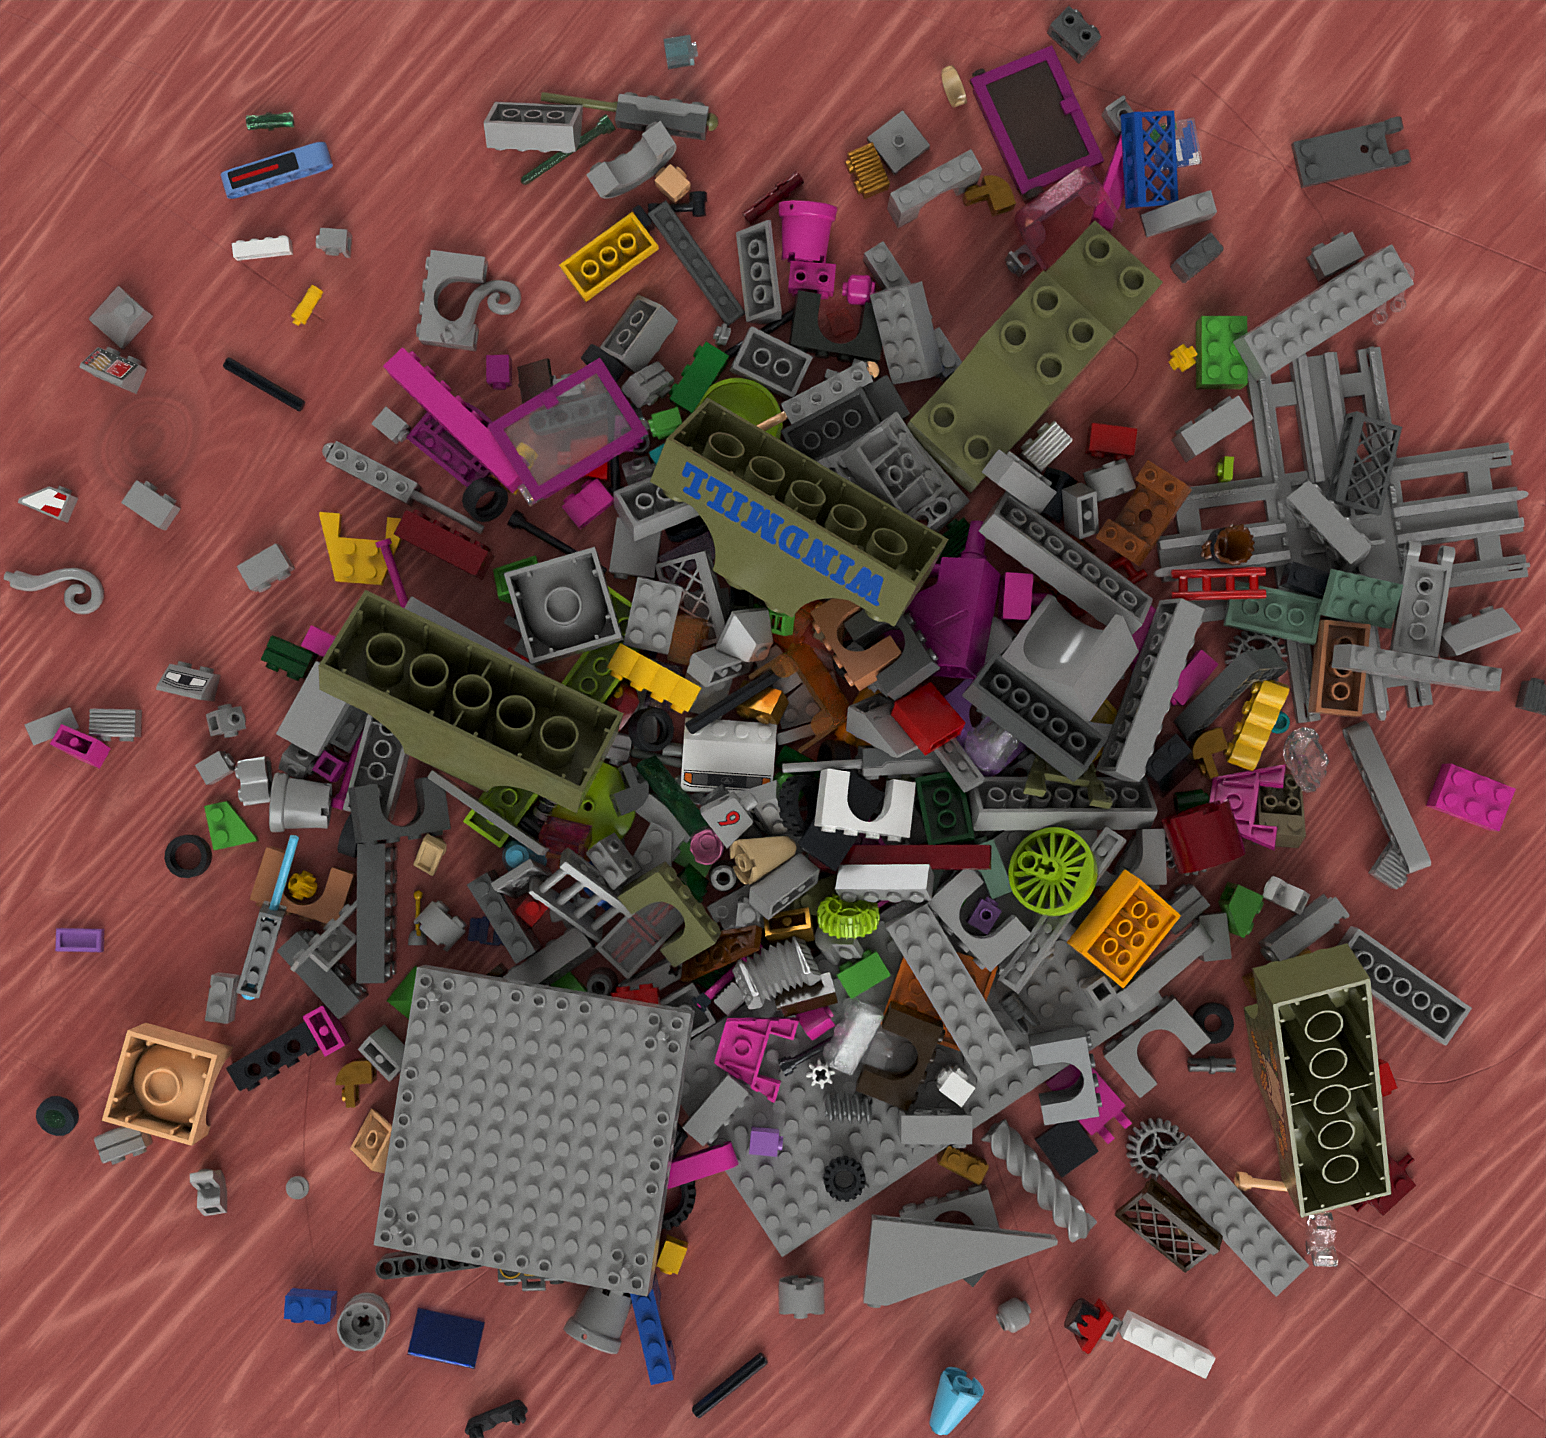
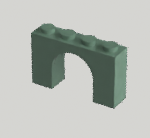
(995, 880)

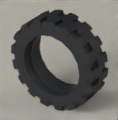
(789, 803)

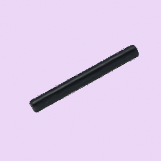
(731, 701)

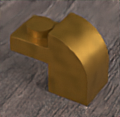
(995, 191)
(1204, 746)
(351, 1075)

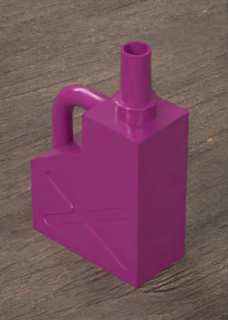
(957, 609)

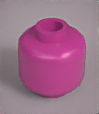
(858, 289)

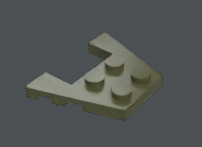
(1042, 771)

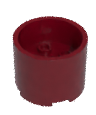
(1203, 836)

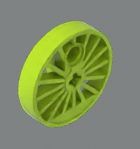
(1062, 865)

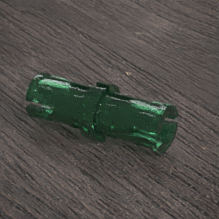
(269, 121)

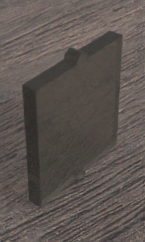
(534, 379)

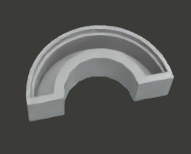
(636, 166)

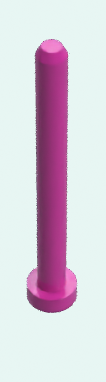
(393, 571)

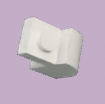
(1285, 895)

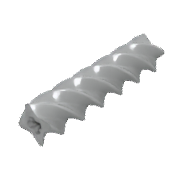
(1039, 1180)

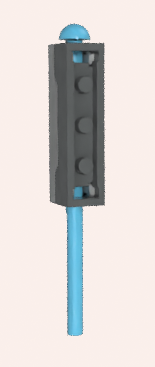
(266, 932)

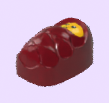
(624, 700)

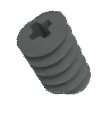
(848, 1108)

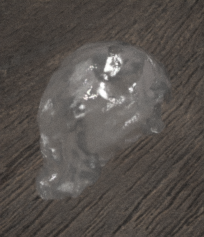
(990, 745)
(1305, 758)

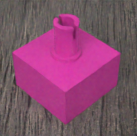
(1017, 597)

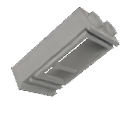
(1303, 929)

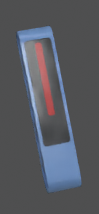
(276, 170)

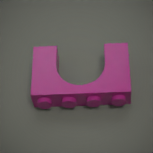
(1191, 677)

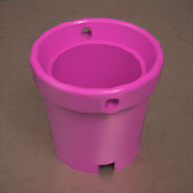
(806, 230)

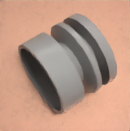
(359, 1334)

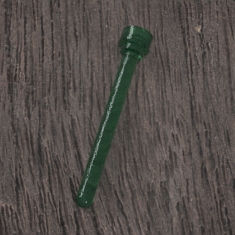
(603, 126)

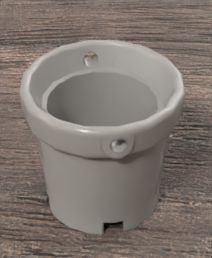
(298, 803)
(601, 1319)

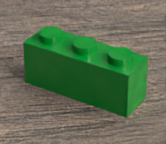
(698, 377)

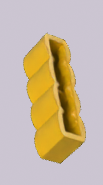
(654, 678)
(1256, 724)

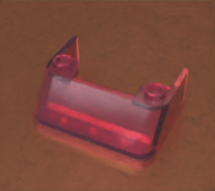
(1080, 183)

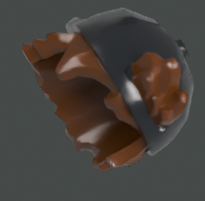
(1229, 545)

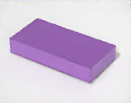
(79, 940)

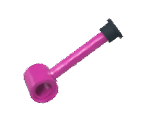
(704, 999)

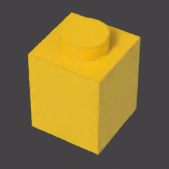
(672, 1255)

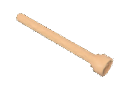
(1244, 1181)

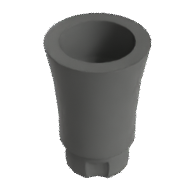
(604, 975)

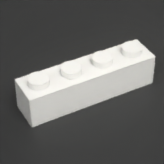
(262, 248)

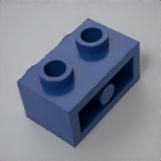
(310, 1305)

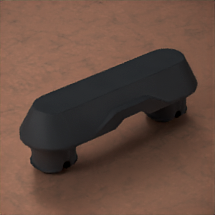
(512, 1411)

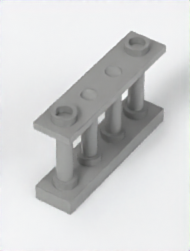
(587, 877)

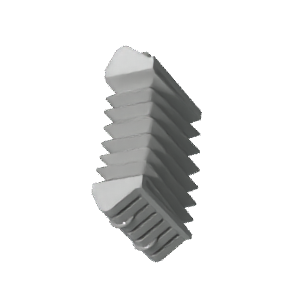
(775, 970)

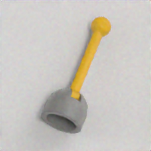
(417, 936)

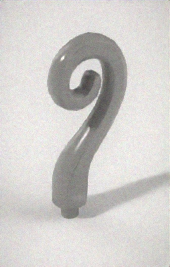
(463, 325)
(27, 582)

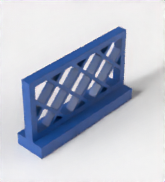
(1135, 159)

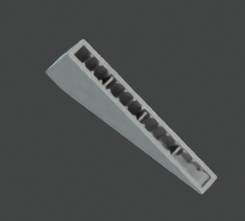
(922, 1255)

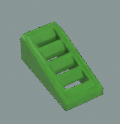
(786, 624)

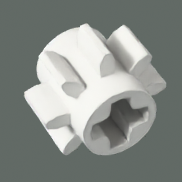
(821, 1080)

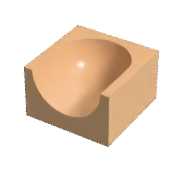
(165, 1083)

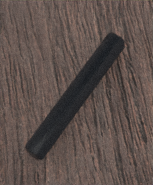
(264, 384)
(729, 1385)

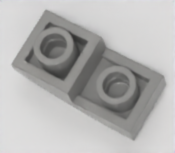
(46, 727)

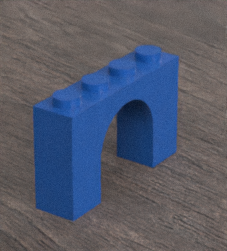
(657, 1351)

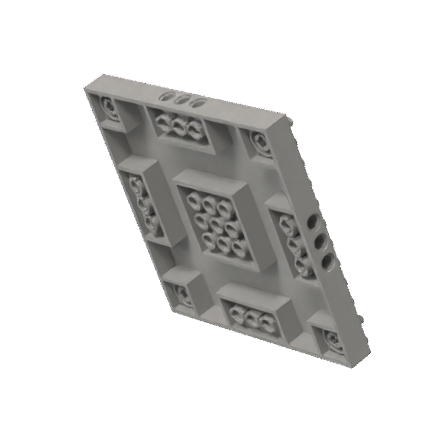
(534, 1129)

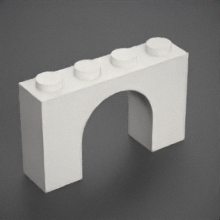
(834, 812)

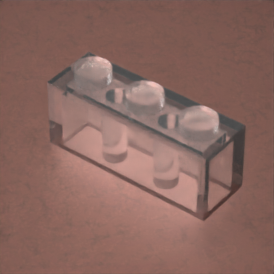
(852, 1036)

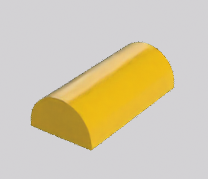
(608, 257)

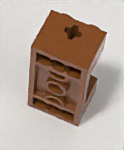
(1156, 492)

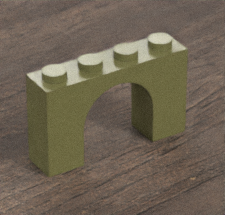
(663, 885)

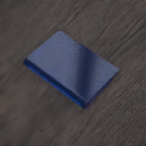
(446, 1338)

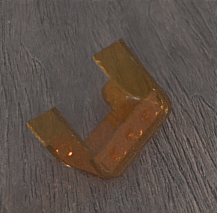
(819, 683)

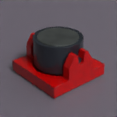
(1088, 1322)

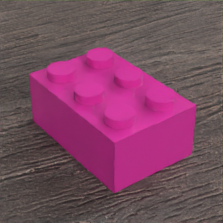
(1470, 797)

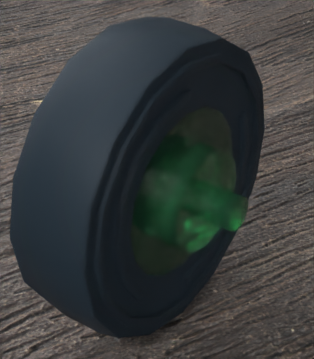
(57, 1115)

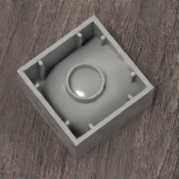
(563, 607)
(1070, 658)

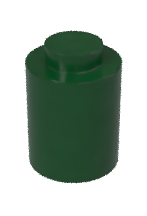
(1189, 799)

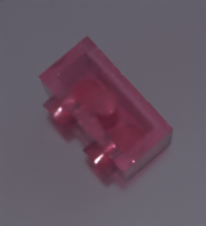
(562, 833)

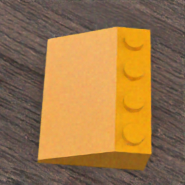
(1124, 928)

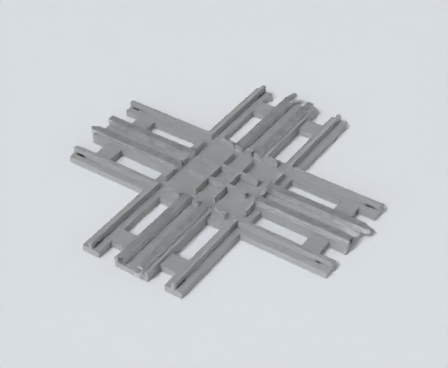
(1320, 412)

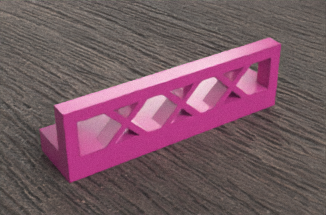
(1114, 187)

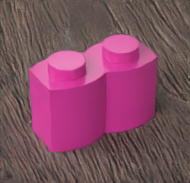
(587, 503)

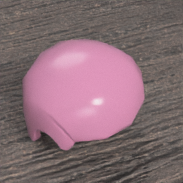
(706, 847)

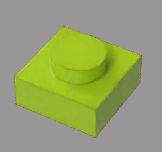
(1224, 469)

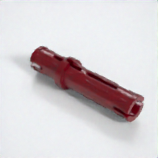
(777, 194)

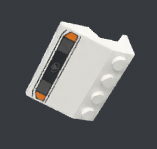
(730, 754)

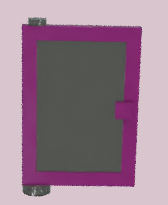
(1035, 121)

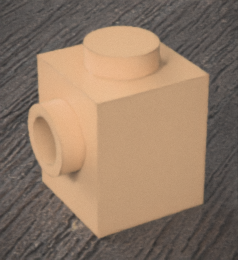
(672, 183)

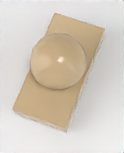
(430, 854)

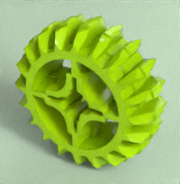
(847, 918)

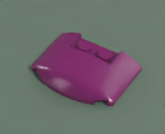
(446, 450)

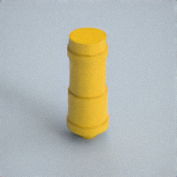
(306, 306)

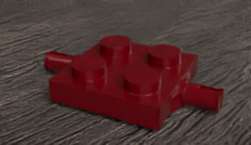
(1400, 1186)

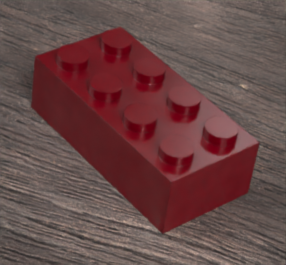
(450, 547)

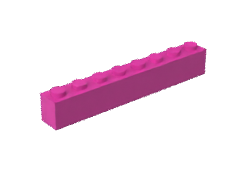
(452, 415)

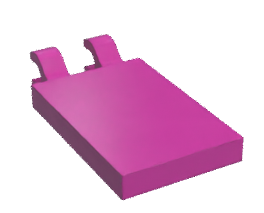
(1110, 1107)

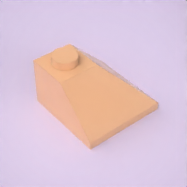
(373, 1141)

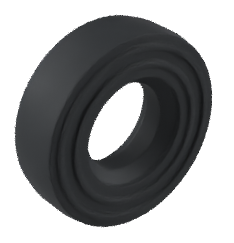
(1225, 1015)

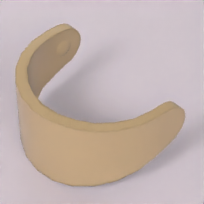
(953, 86)

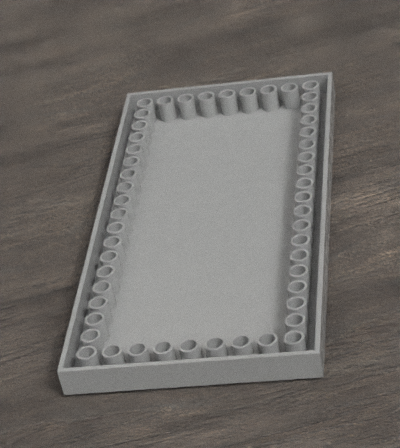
(789, 1189)

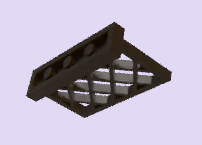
(1179, 1217)

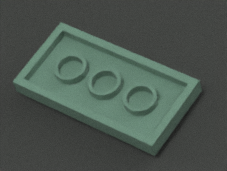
(1361, 599)
(1277, 615)

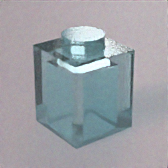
(680, 51)

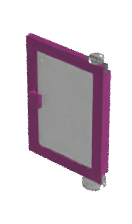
(568, 431)

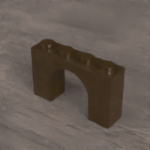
(805, 997)
(901, 1087)

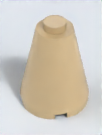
(760, 856)

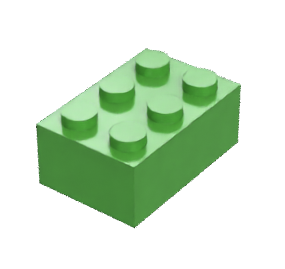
(1218, 359)

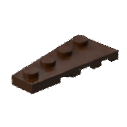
(729, 947)

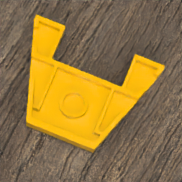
(353, 558)

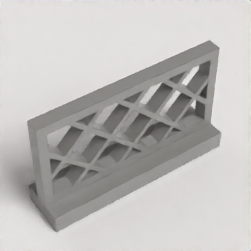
(711, 590)

